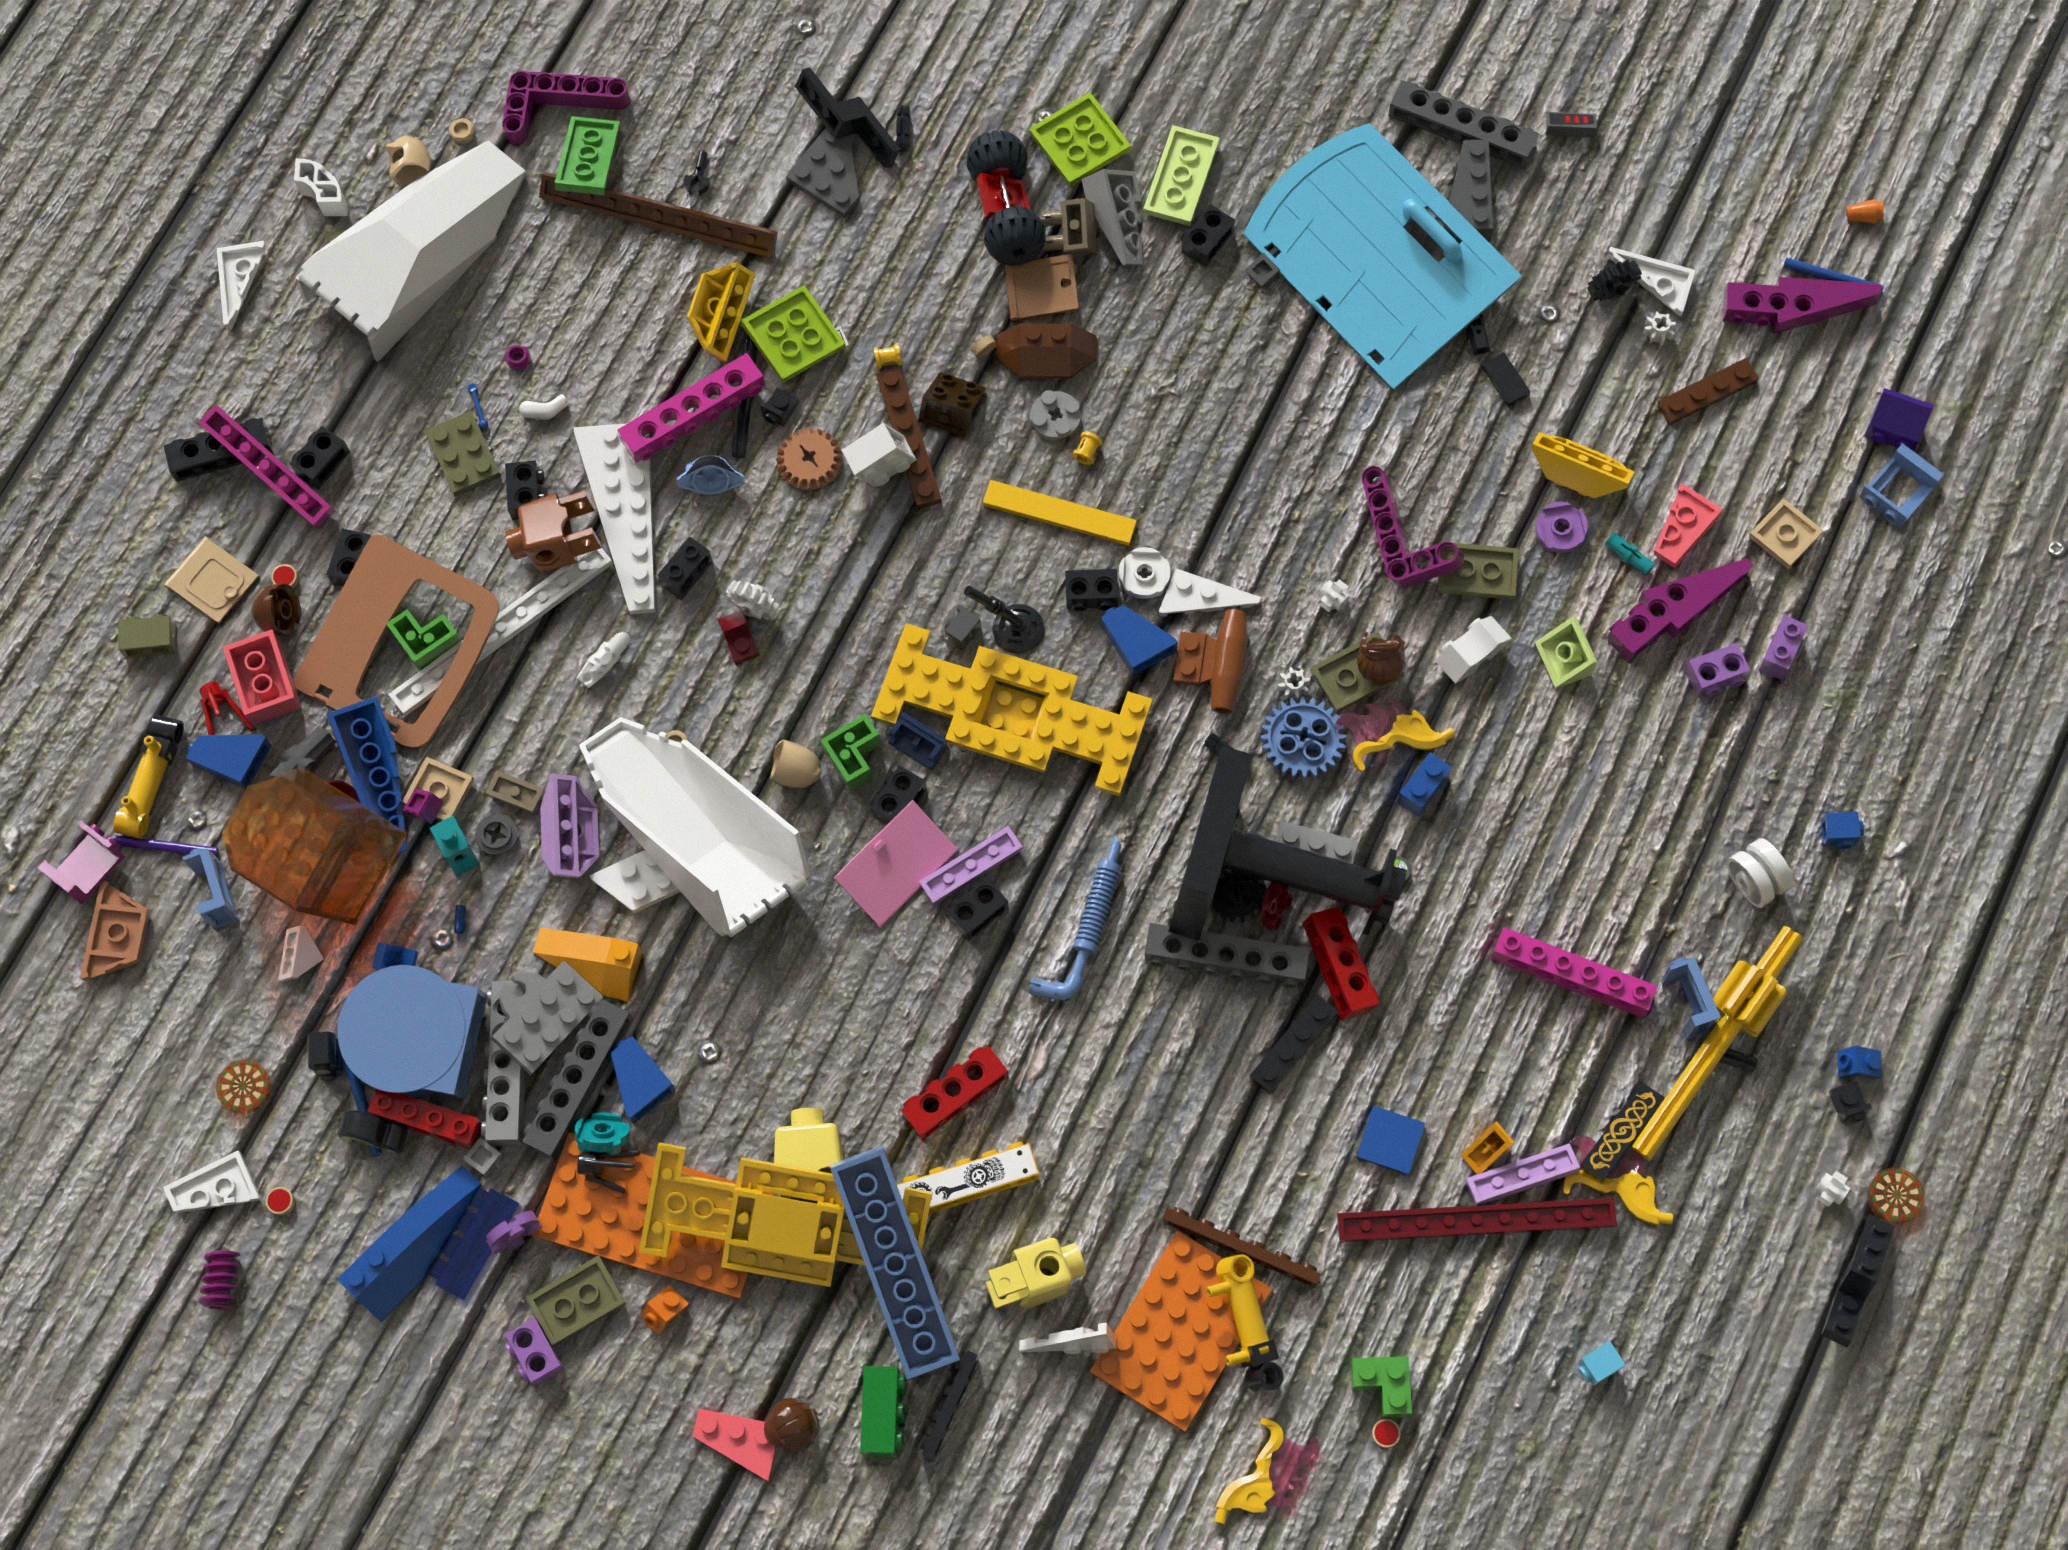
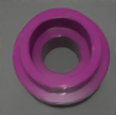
(514, 352)

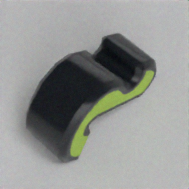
(372, 1131)

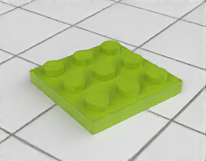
(1080, 139)
(793, 333)

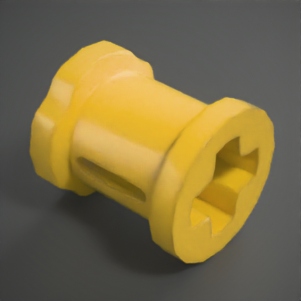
(887, 356)
(1087, 448)

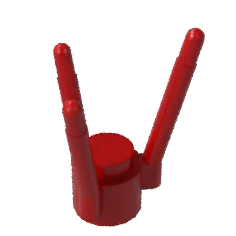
(213, 698)

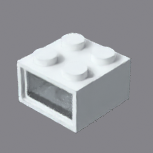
(879, 455)

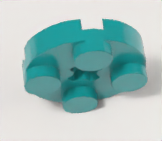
(602, 1133)

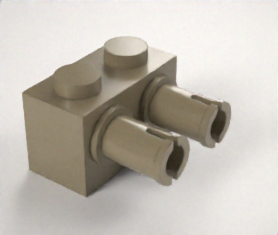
(1078, 227)

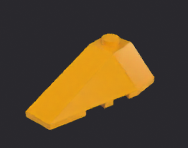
(602, 961)

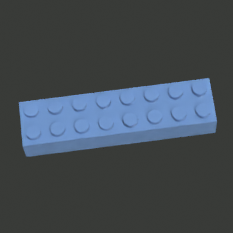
(894, 1262)

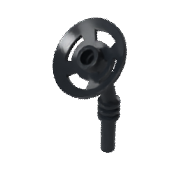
(1015, 624)

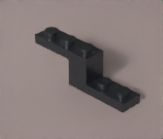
(847, 117)
(1857, 1280)

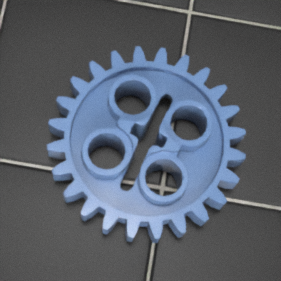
(1297, 760)

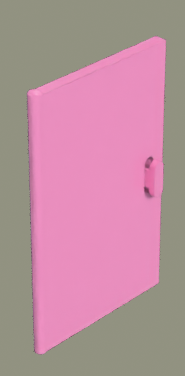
(903, 855)

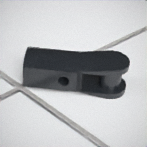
(1478, 336)

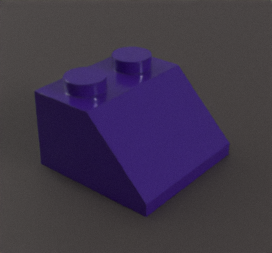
(1898, 420)

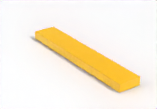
(1059, 512)

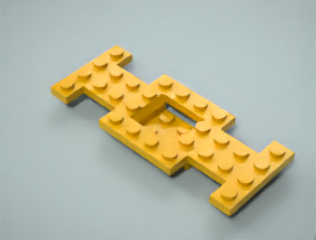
(1008, 721)
(761, 1230)

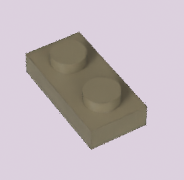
(515, 792)

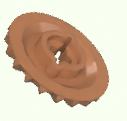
(805, 474)

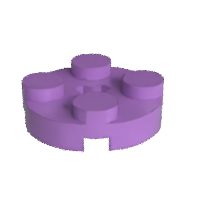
(1569, 516)
(513, 1233)

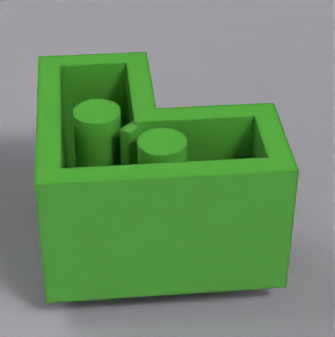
(424, 643)
(846, 750)
(1389, 1377)

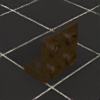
(950, 403)

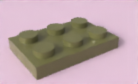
(463, 453)
(1485, 572)
(1341, 679)
(576, 1301)

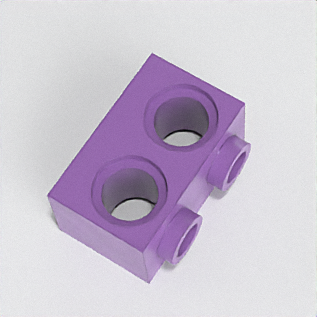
(1783, 647)
(1714, 665)
(539, 1349)

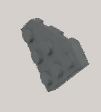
(828, 173)

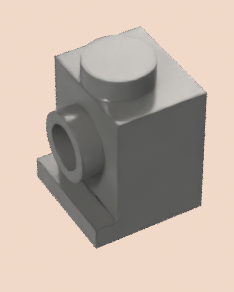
(962, 628)

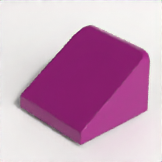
(423, 805)

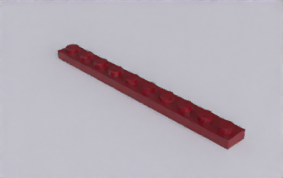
(1476, 1220)

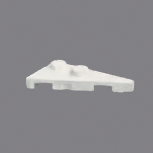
(236, 272)
(1662, 279)
(1194, 593)
(1073, 1341)

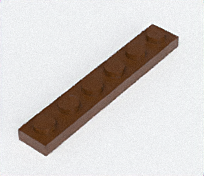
(904, 421)
(1230, 1242)

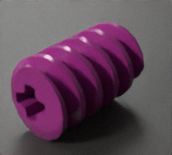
(218, 1280)

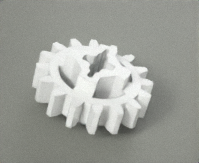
(753, 600)

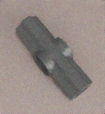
(307, 752)

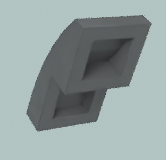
(1263, 269)

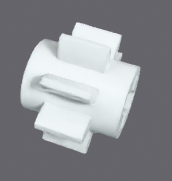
(1659, 321)
(1334, 595)
(1289, 689)
(1832, 1188)

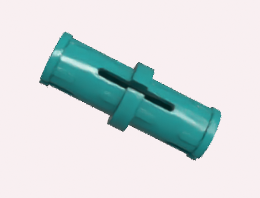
(1630, 554)

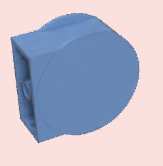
(411, 1032)

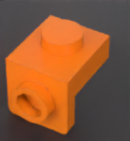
(663, 1309)

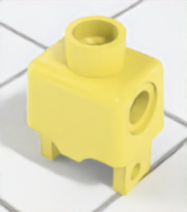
(808, 1142)
(1025, 1281)

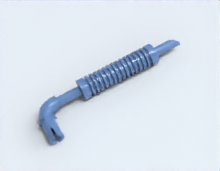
(1089, 929)

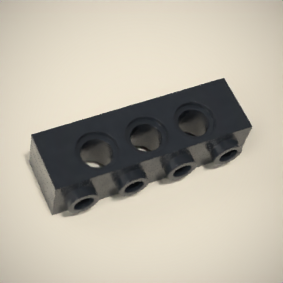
(208, 459)

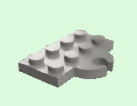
(543, 1014)

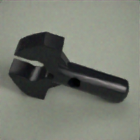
(704, 182)

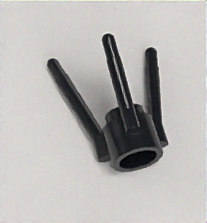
(593, 1164)

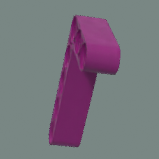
(557, 95)
(1395, 536)

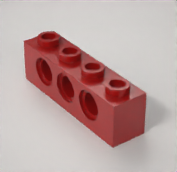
(1338, 977)
(949, 1107)
(426, 1118)

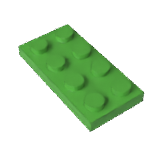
(587, 155)

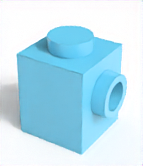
(1600, 1364)

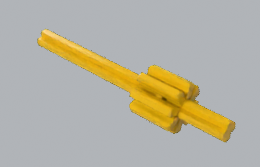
(1745, 1005)

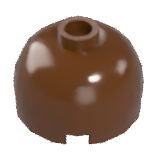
(276, 609)

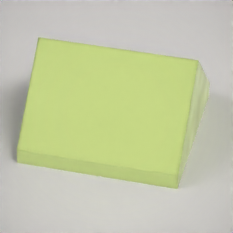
(1567, 653)

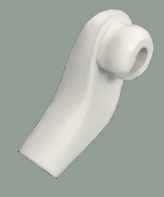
(543, 411)

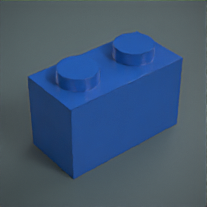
(1424, 784)

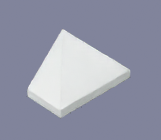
(298, 954)

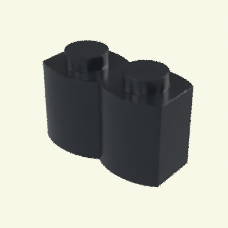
(324, 1055)

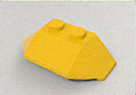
(719, 307)
(1579, 466)

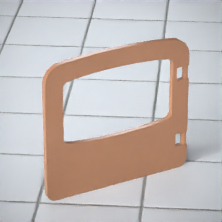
(359, 620)

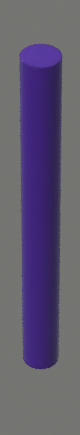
(158, 845)

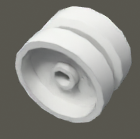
(1760, 873)

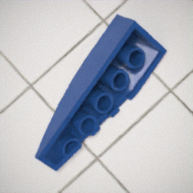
(370, 758)
(409, 1246)

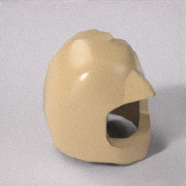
(408, 159)
(794, 765)

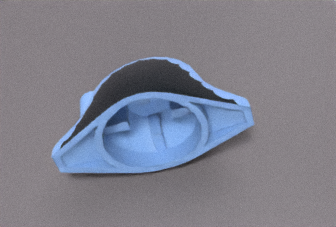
(709, 476)

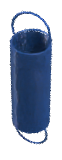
(459, 924)

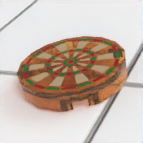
(243, 1086)
(1895, 1195)

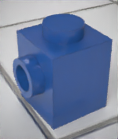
(1841, 829)

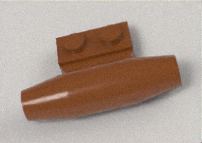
(1217, 661)

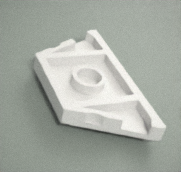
(636, 882)

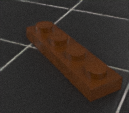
(1707, 391)

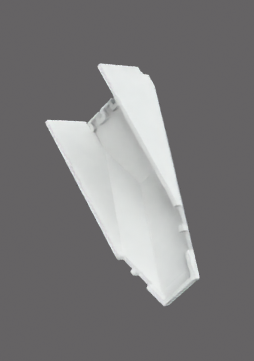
(414, 245)
(697, 824)

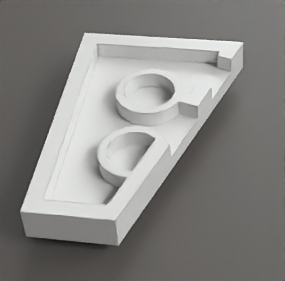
(213, 1186)

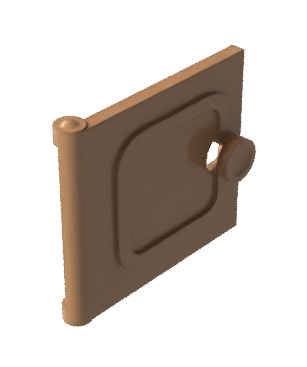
(1037, 288)

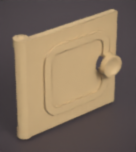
(211, 580)

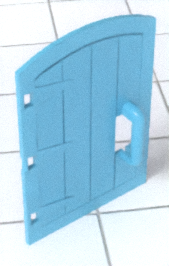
(1344, 239)

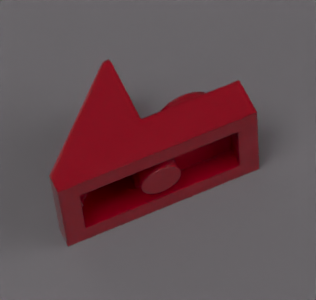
(738, 637)

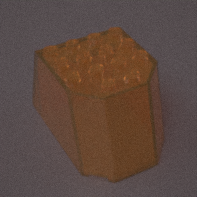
(310, 845)

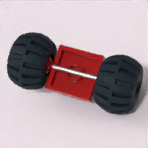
(1013, 229)

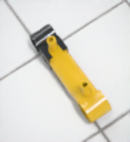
(157, 752)
(1256, 1347)

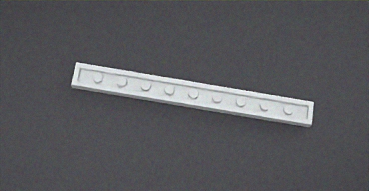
(507, 625)

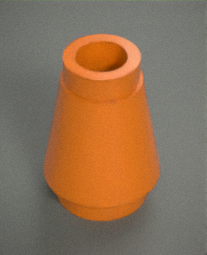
(1865, 212)

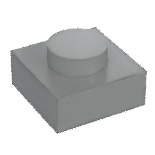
(482, 1157)

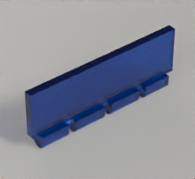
(472, 1250)

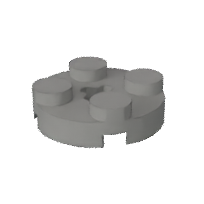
(1055, 402)

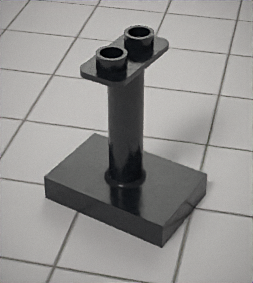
(1224, 847)

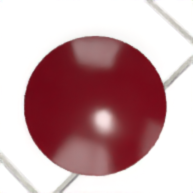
(1274, 902)

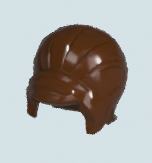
(1381, 659)
(791, 1424)

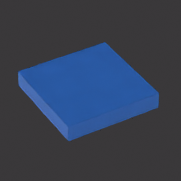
(1390, 1140)

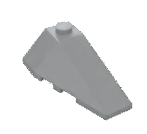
(1116, 210)

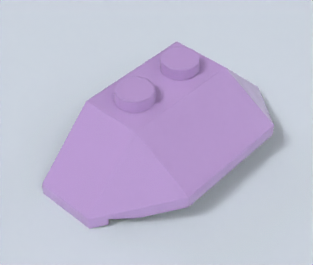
(568, 827)

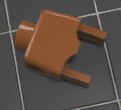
(548, 532)

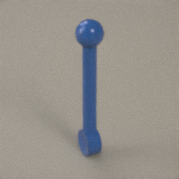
(473, 389)

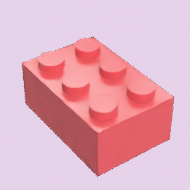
(262, 677)

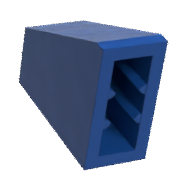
(1136, 639)
(229, 756)
(639, 1079)

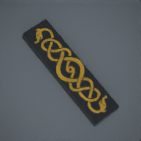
(1622, 1132)

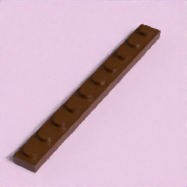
(666, 217)

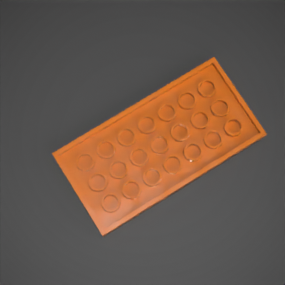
(612, 1222)

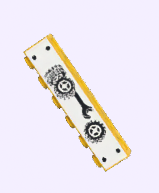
(976, 1178)

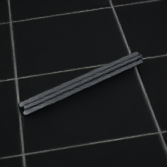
(743, 409)

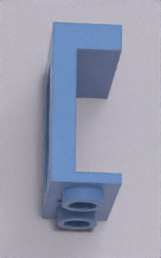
(1917, 468)
(221, 908)
(1698, 995)

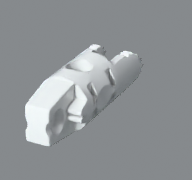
(603, 659)

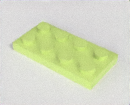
(1181, 175)

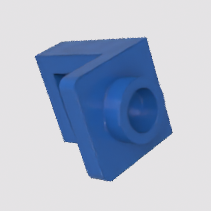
(393, 955)
(1859, 1062)

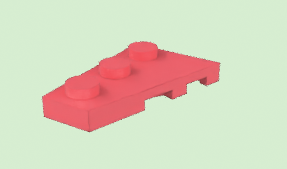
(1686, 524)
(737, 1439)

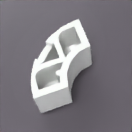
(321, 185)
(1466, 653)

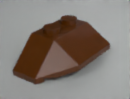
(1046, 350)

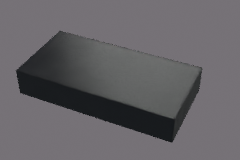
(1505, 379)

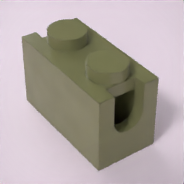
(147, 636)

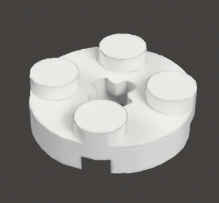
(1144, 587)

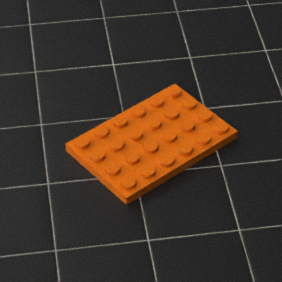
(1174, 1335)

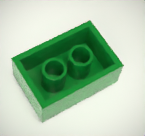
(882, 1413)

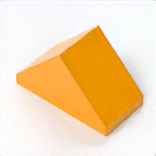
(1488, 1148)

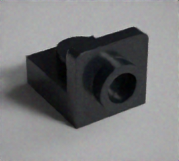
(779, 407)
(1849, 1102)

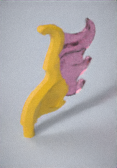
(1386, 726)
(1625, 1181)
(1274, 1475)

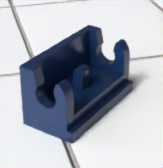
(917, 741)

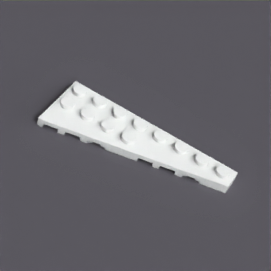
(625, 509)

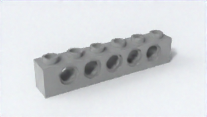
(511, 1129)

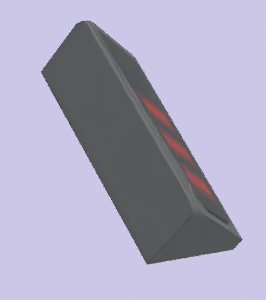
(1571, 124)

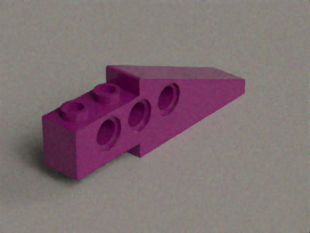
(1818, 297)
(1697, 596)

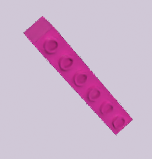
(697, 396)
(266, 466)
(1574, 972)

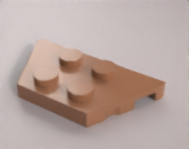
(114, 934)

